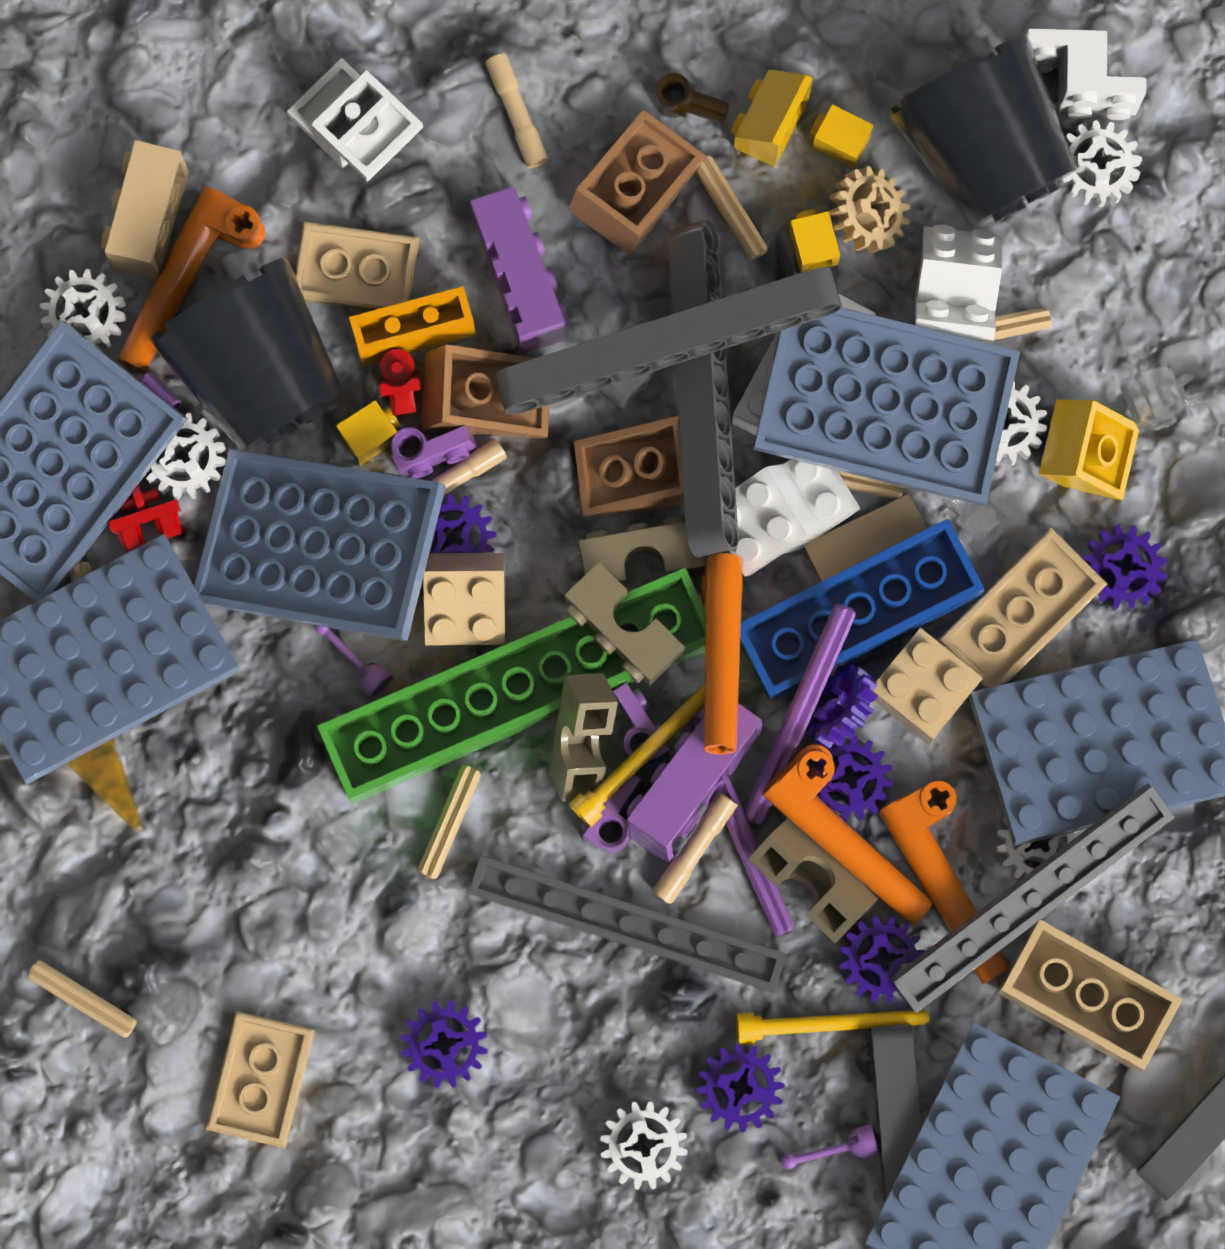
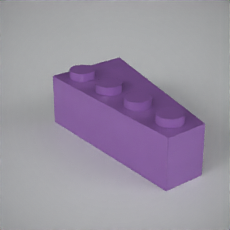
(519, 269)
(685, 784)

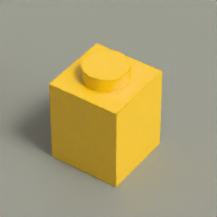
(841, 135)
(814, 240)
(368, 431)

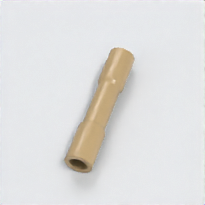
(508, 89)
(473, 466)
(709, 826)

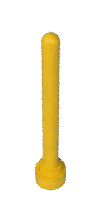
(591, 803)
(754, 1027)

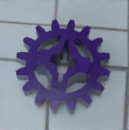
(470, 518)
(1140, 570)
(842, 706)
(869, 773)
(878, 942)
(448, 1062)
(758, 1094)

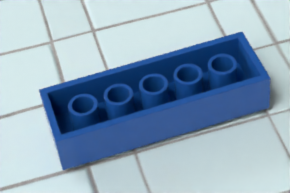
(887, 592)

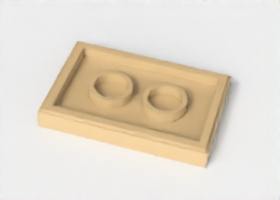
(355, 266)
(864, 537)
(260, 1079)

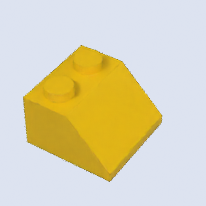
(772, 115)
(1089, 448)

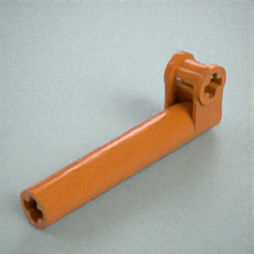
(210, 218)
(723, 602)
(795, 795)
(909, 825)

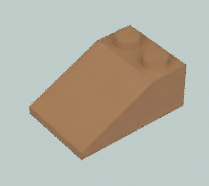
(635, 182)
(464, 392)
(631, 469)

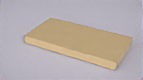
(1023, 610)

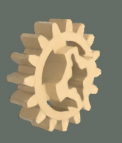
(869, 209)

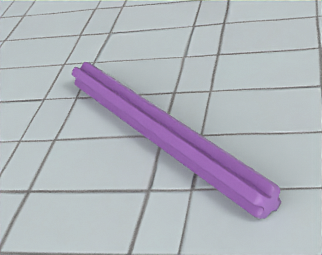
(801, 707)
(746, 845)

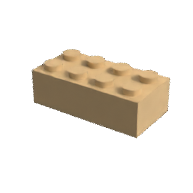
(1089, 996)

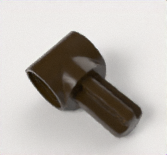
(692, 101)

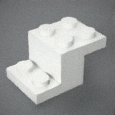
(1083, 74)
(355, 119)
(959, 282)
(787, 509)

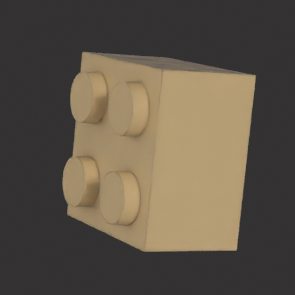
(464, 599)
(925, 686)

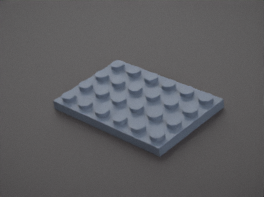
(889, 403)
(70, 455)
(319, 544)
(104, 658)
(1096, 734)
(995, 1153)

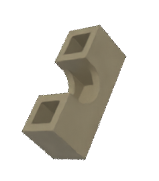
(665, 542)
(645, 652)
(584, 714)
(836, 892)

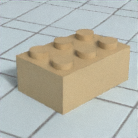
(145, 210)

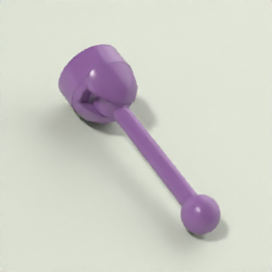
(371, 677)
(860, 1143)

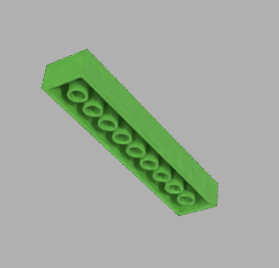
(496, 692)

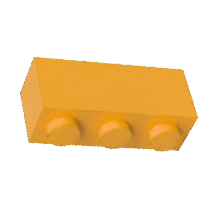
(413, 325)

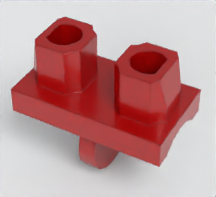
(399, 380)
(129, 527)

